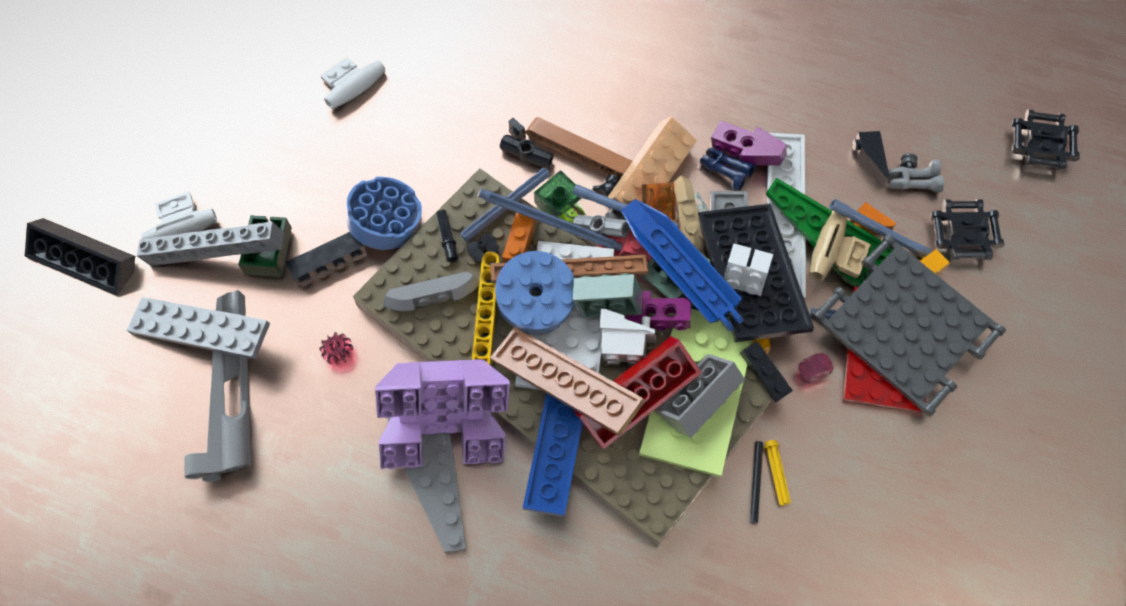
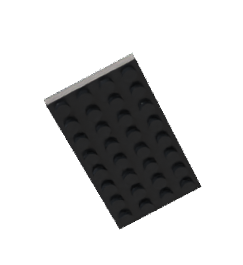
(781, 304)

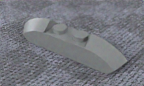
(430, 291)

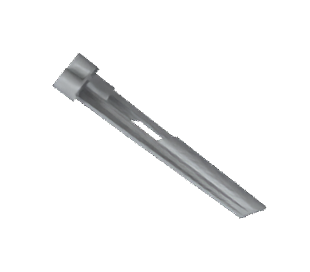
(227, 436)

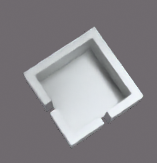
(746, 278)

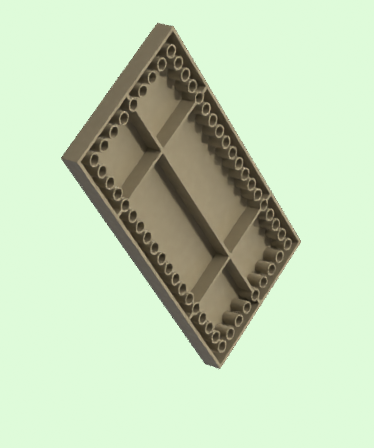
(636, 488)

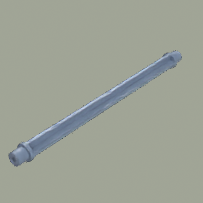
(549, 219)

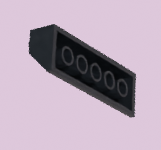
(78, 255)

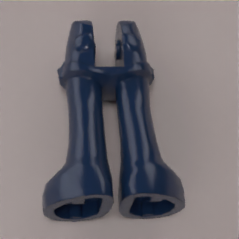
(713, 162)

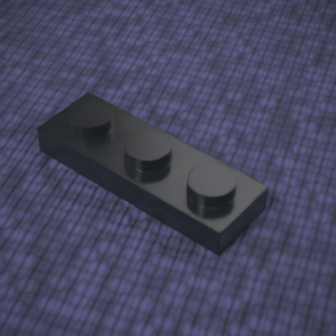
(766, 371)

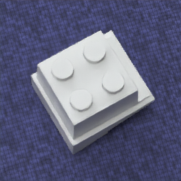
(623, 338)

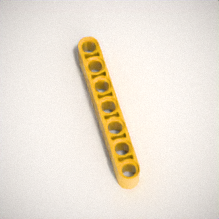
(485, 308)

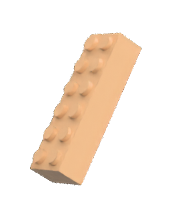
(655, 161)

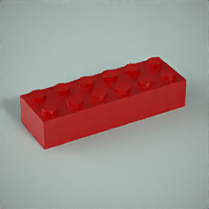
(652, 378)

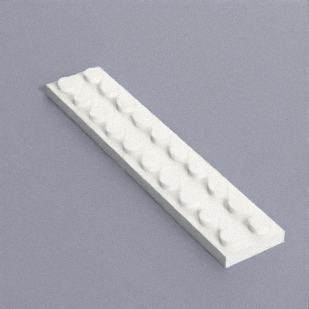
(792, 173)

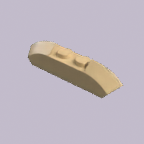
(687, 211)

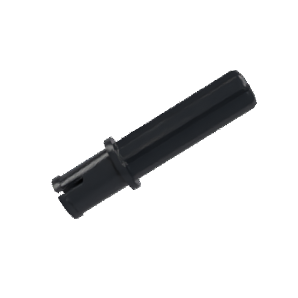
(448, 241)

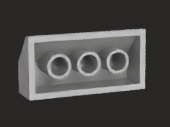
(702, 396)

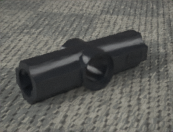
(517, 147)

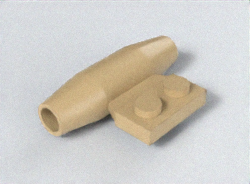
(837, 250)

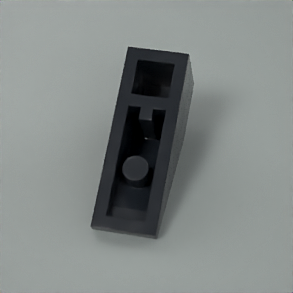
(872, 155)

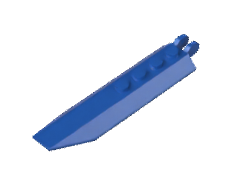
(683, 263)

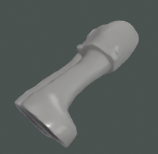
(901, 175)

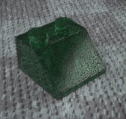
(556, 195)

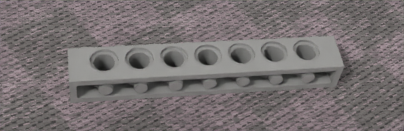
(210, 244)

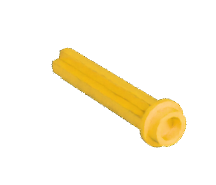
(777, 472)

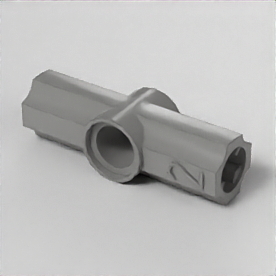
(609, 226)

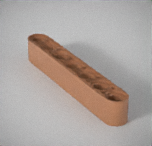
(577, 147)

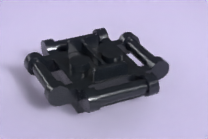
(1043, 142)
(966, 231)

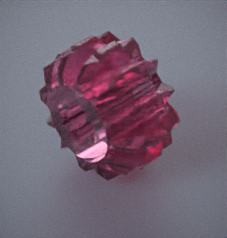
(336, 348)
(815, 367)

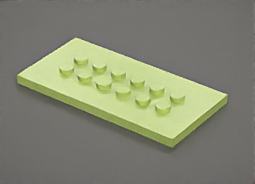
(709, 446)

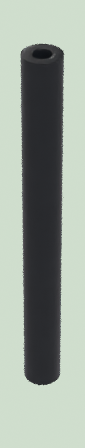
(756, 482)

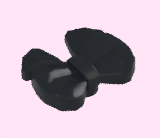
(487, 243)

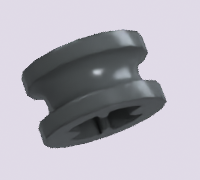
(909, 160)

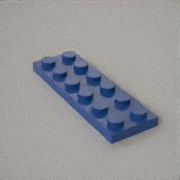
(553, 459)

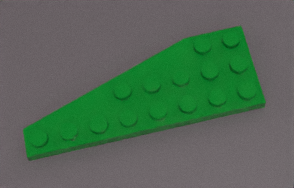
(810, 218)

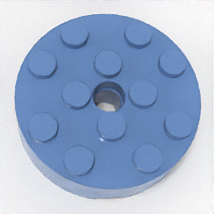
(382, 212)
(531, 272)

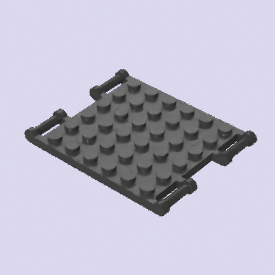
(908, 325)

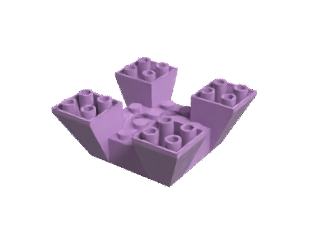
(441, 400)

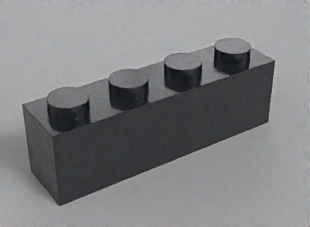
(325, 259)

